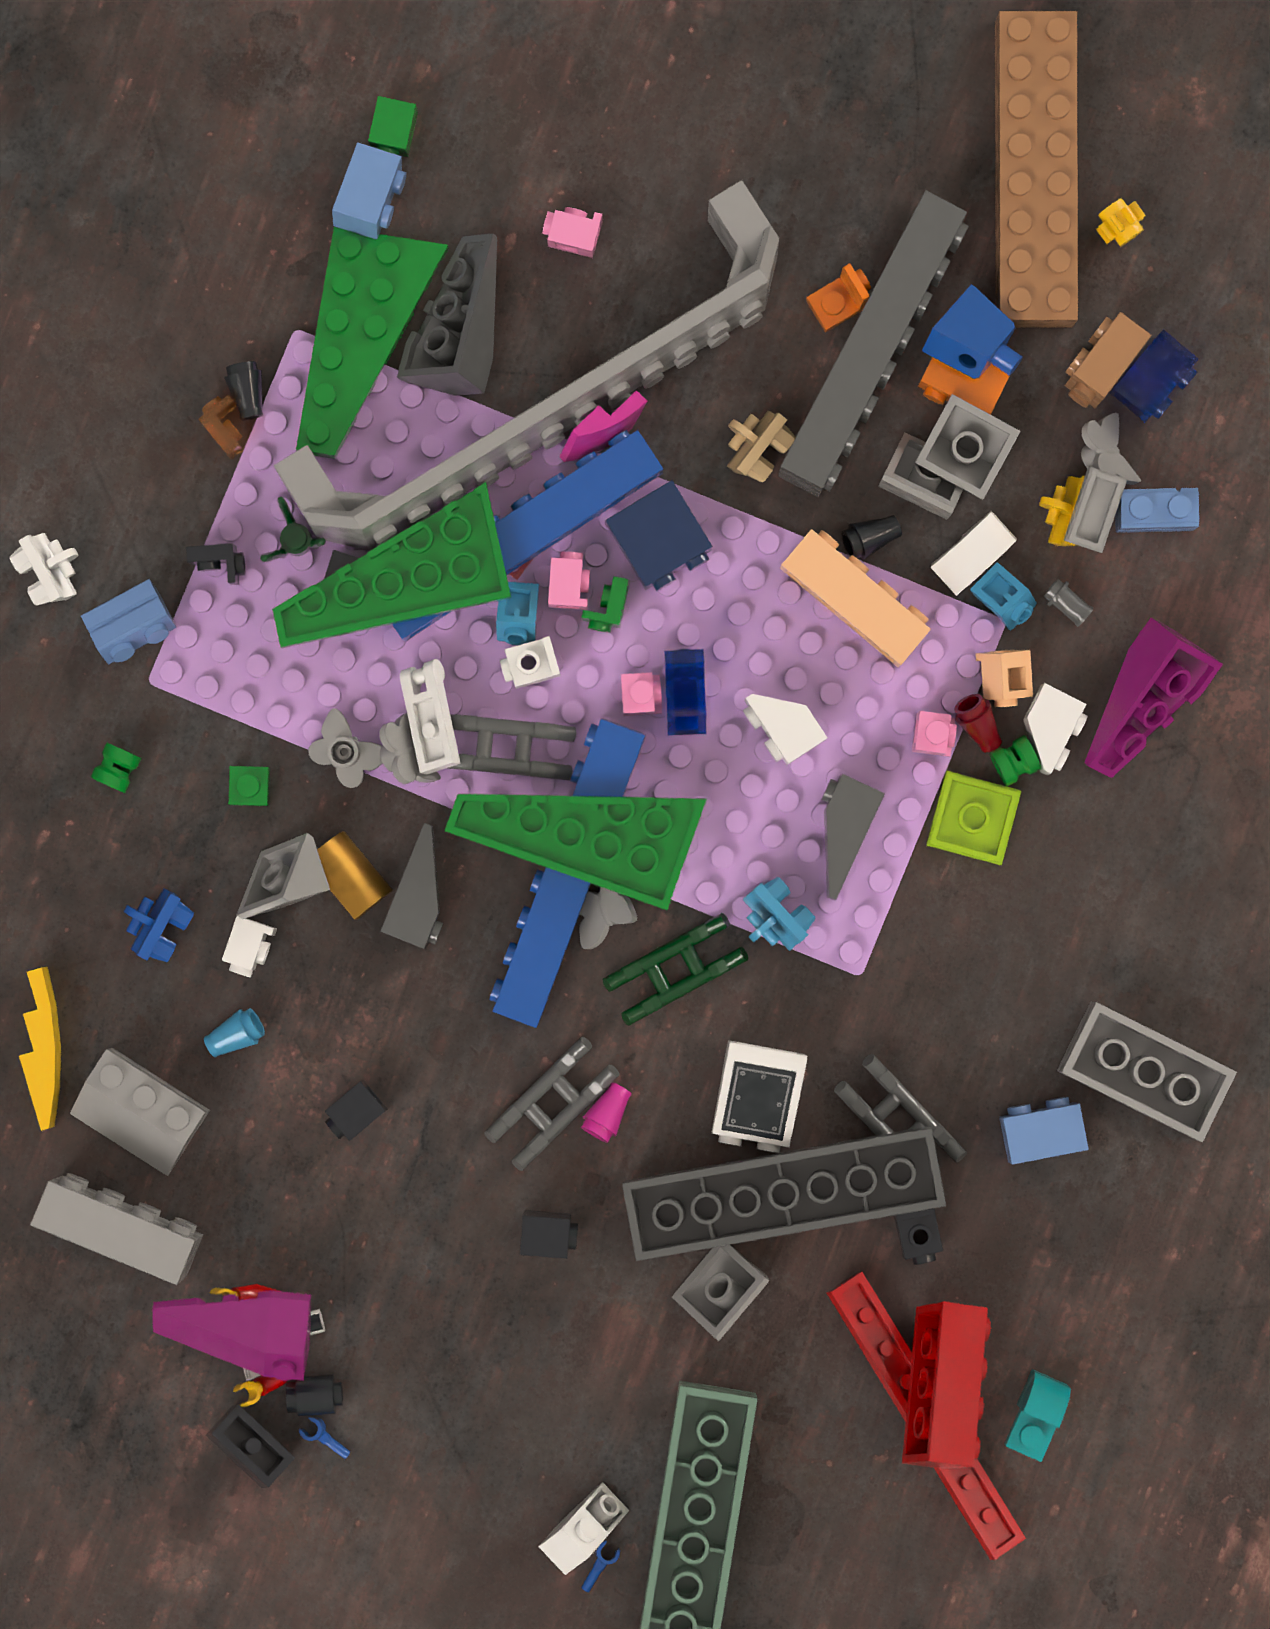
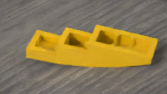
(43, 1065)

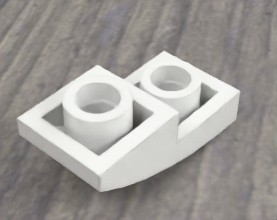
(973, 553)

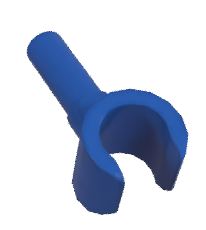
(324, 1437)
(598, 1567)

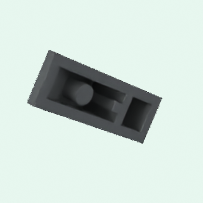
(846, 821)
(416, 902)

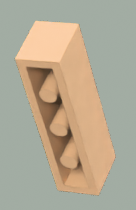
(855, 597)

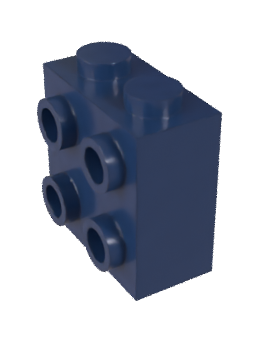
(659, 536)

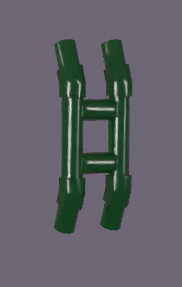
(699, 974)

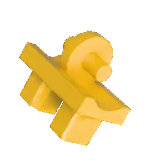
(1061, 509)

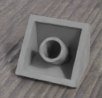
(967, 447)
(916, 483)
(284, 877)
(720, 1289)

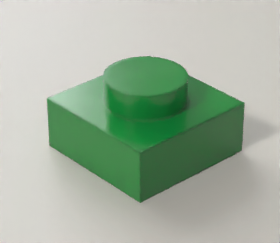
(249, 786)

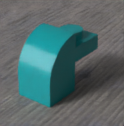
(1040, 1413)

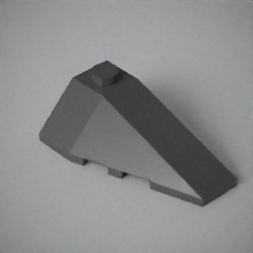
(457, 336)

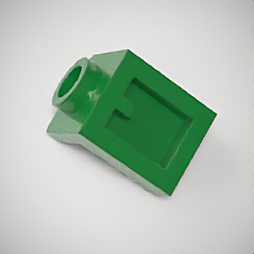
(613, 599)

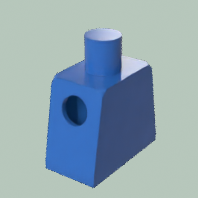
(973, 336)

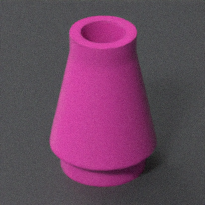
(606, 1114)

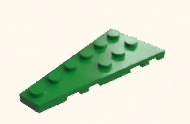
(361, 317)
(419, 573)
(605, 840)

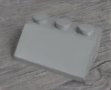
(138, 1111)

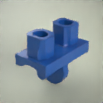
(149, 940)

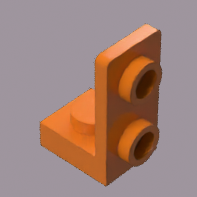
(840, 298)

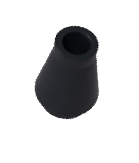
(246, 388)
(869, 536)

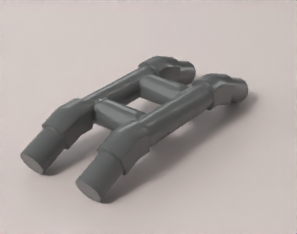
(521, 763)
(897, 1096)
(550, 1127)

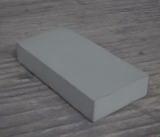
(1095, 509)

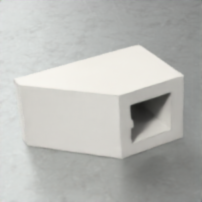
(787, 724)
(1050, 724)
(584, 1529)

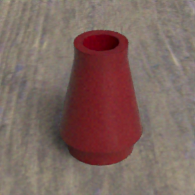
(978, 721)

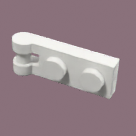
(429, 717)

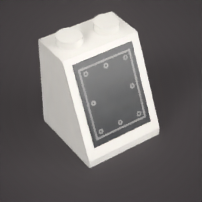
(758, 1095)

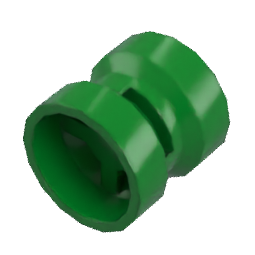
(1006, 760)
(112, 776)

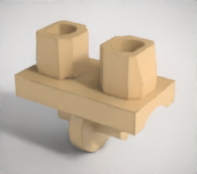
(767, 432)

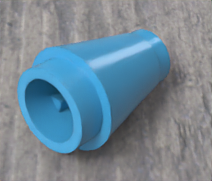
(235, 1033)

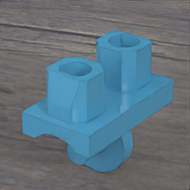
(773, 919)

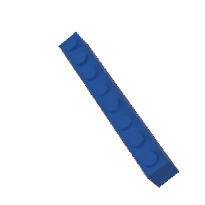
(565, 506)
(558, 896)

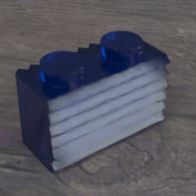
(1155, 376)

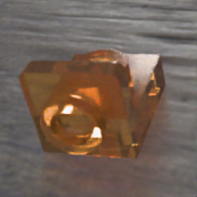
(223, 433)

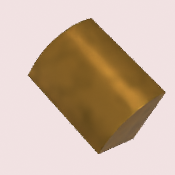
(352, 875)

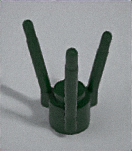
(294, 538)

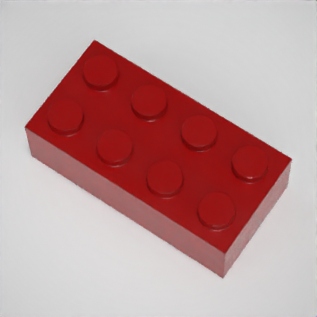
(946, 1385)

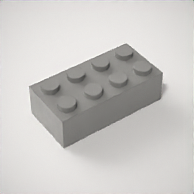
(1146, 1071)
(117, 1229)

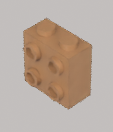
(1097, 371)

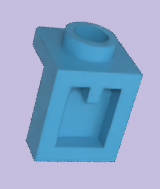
(1005, 596)
(518, 614)

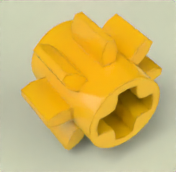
(1120, 222)

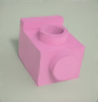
(573, 231)
(568, 582)
(641, 694)
(934, 733)

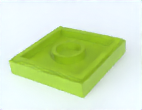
(973, 818)

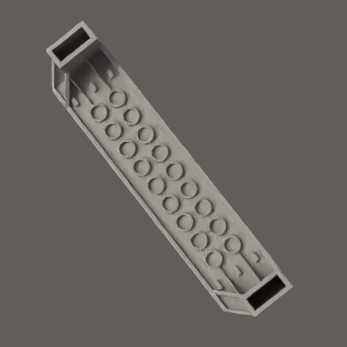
(372, 519)

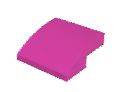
(601, 427)

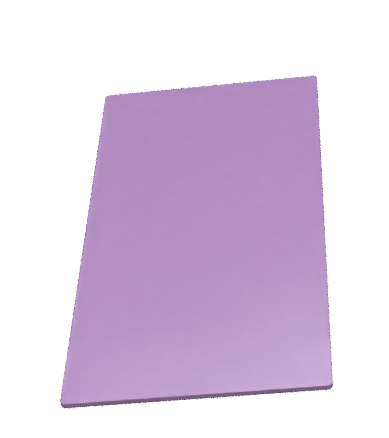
(739, 606)

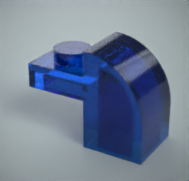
(685, 692)

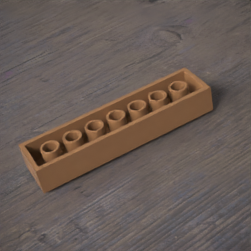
(1036, 168)

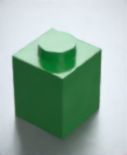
(393, 126)

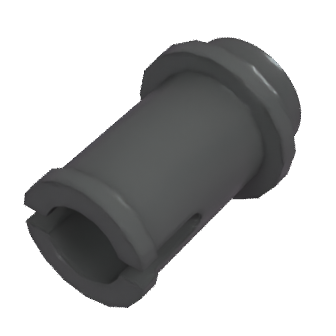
(1068, 602)

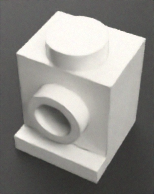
(545, 667)
(247, 946)

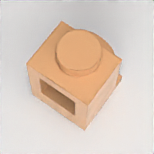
(1006, 676)

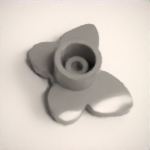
(1102, 450)
(344, 751)
(399, 752)
(602, 911)

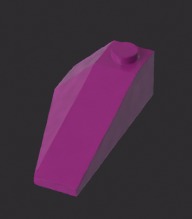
(1154, 681)
(257, 1334)

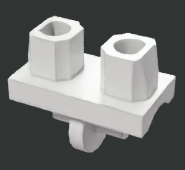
(50, 565)

